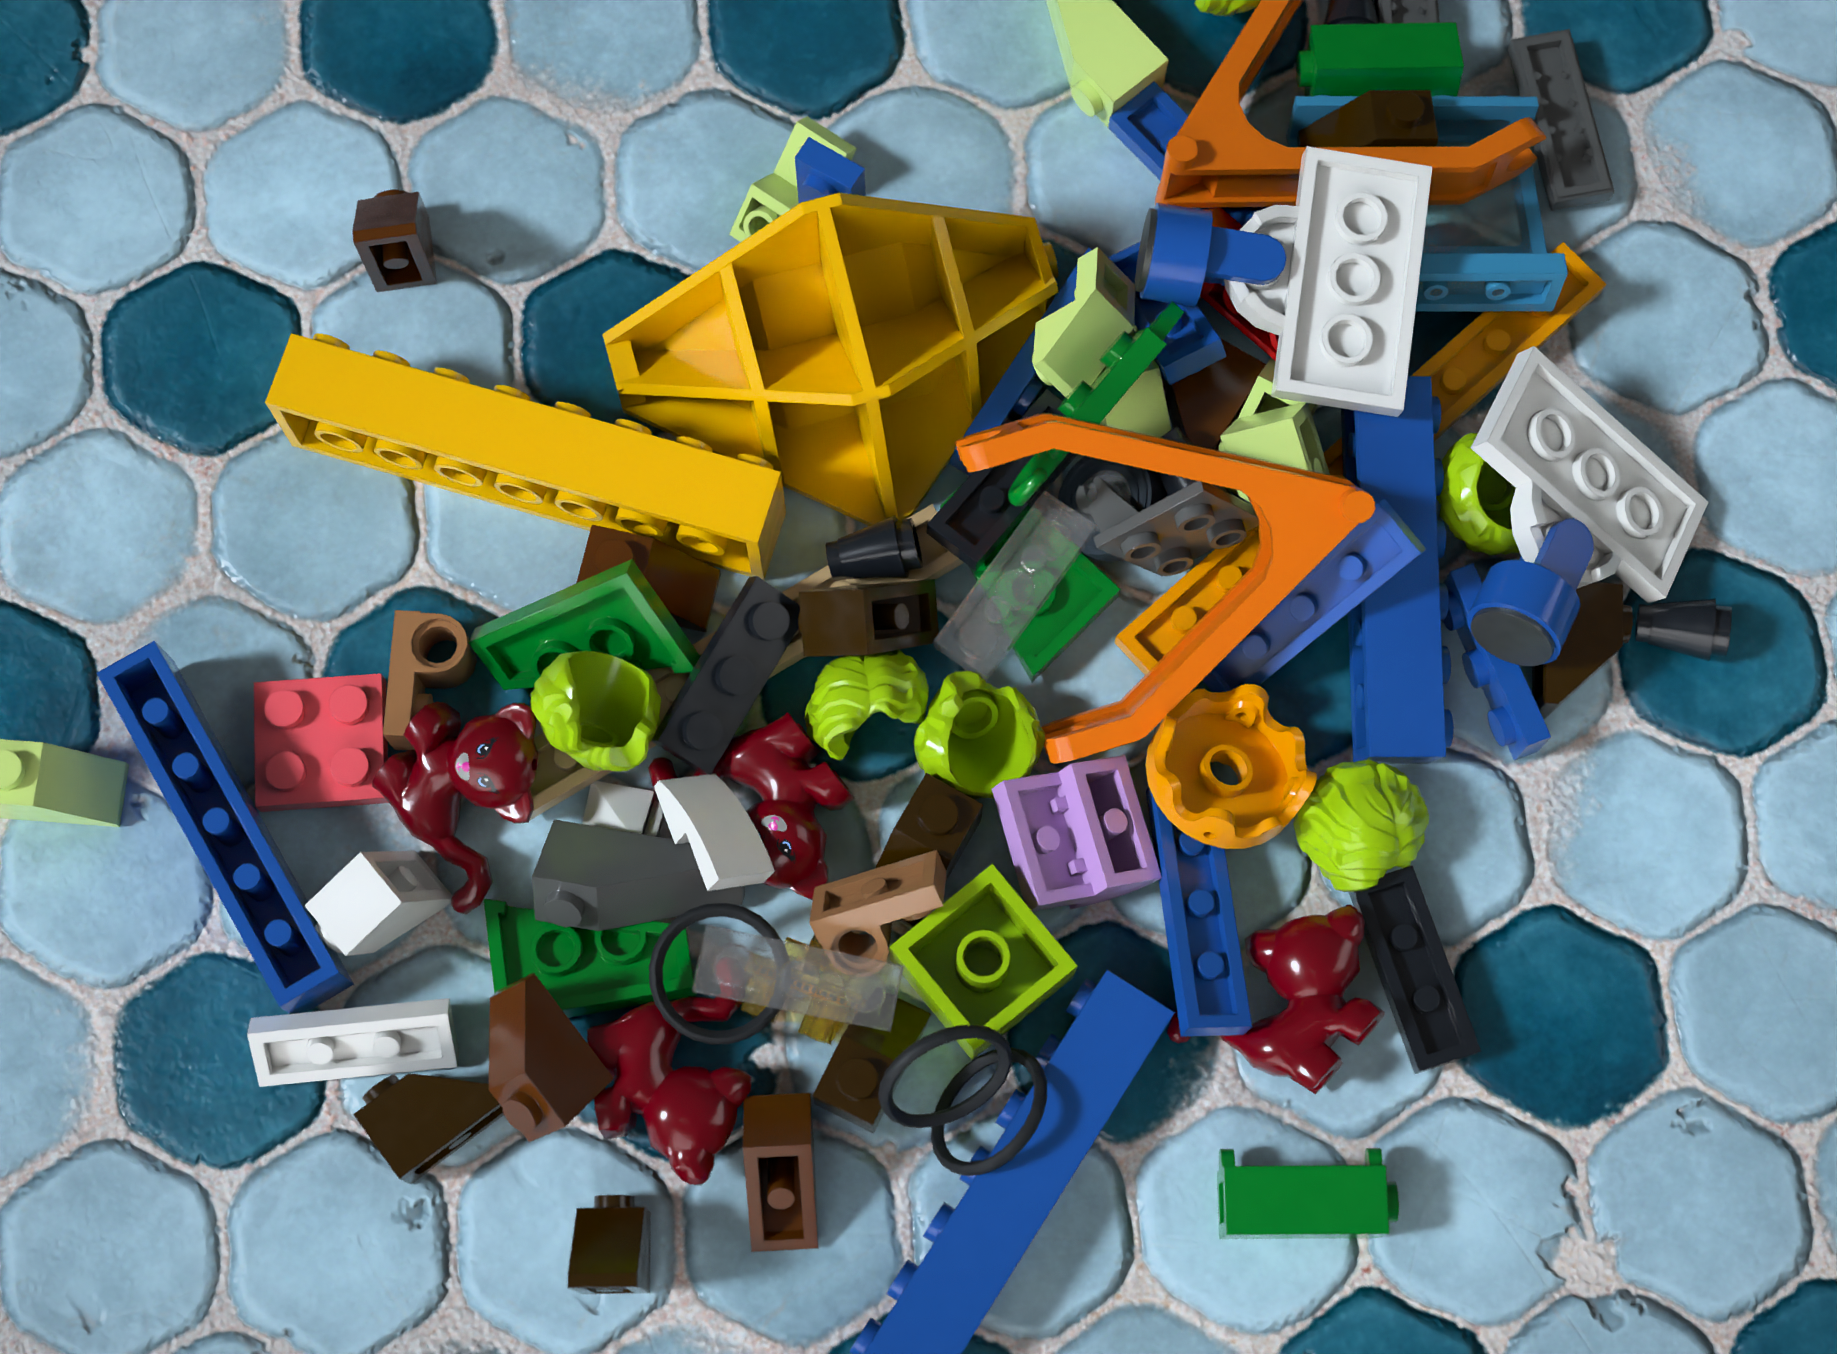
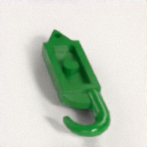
(1125, 363)

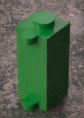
(1381, 57)
(1305, 1200)

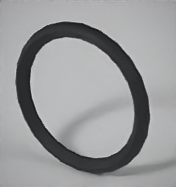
(656, 973)
(928, 1043)
(1023, 1136)

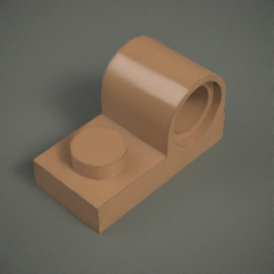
(412, 673)
(873, 902)

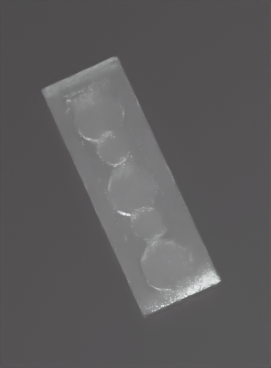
(1015, 586)
(797, 978)

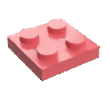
(319, 742)

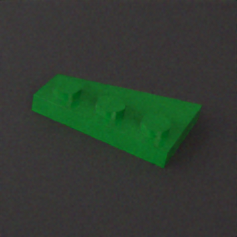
(604, 614)
(1064, 616)
(581, 966)

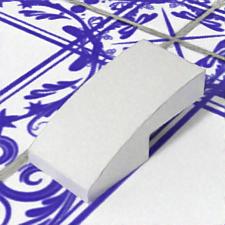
(718, 830)

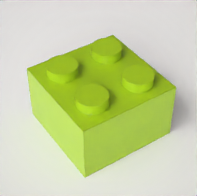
(982, 959)

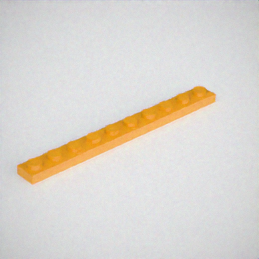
(1460, 379)

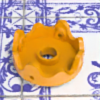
(1236, 732)

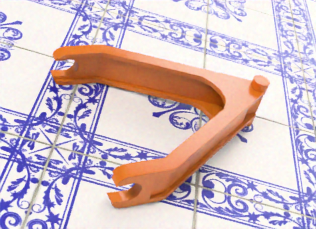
(1230, 164)
(1299, 524)

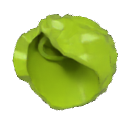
(1476, 500)
(858, 687)
(597, 709)
(978, 735)
(1361, 823)

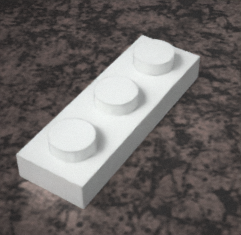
(353, 1042)

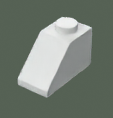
(376, 901)

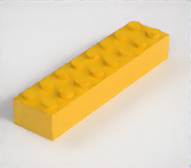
(527, 453)

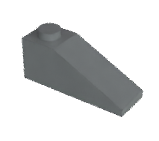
(617, 878)

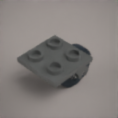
(1145, 525)

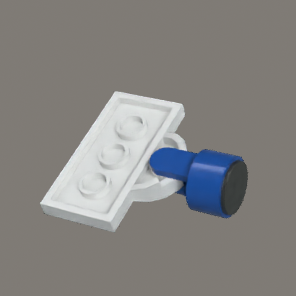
(1320, 274)
(1581, 510)

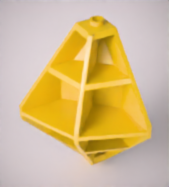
(841, 344)

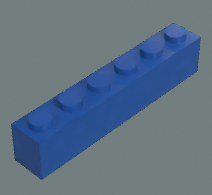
(1397, 629)
(224, 829)

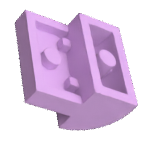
(1076, 834)

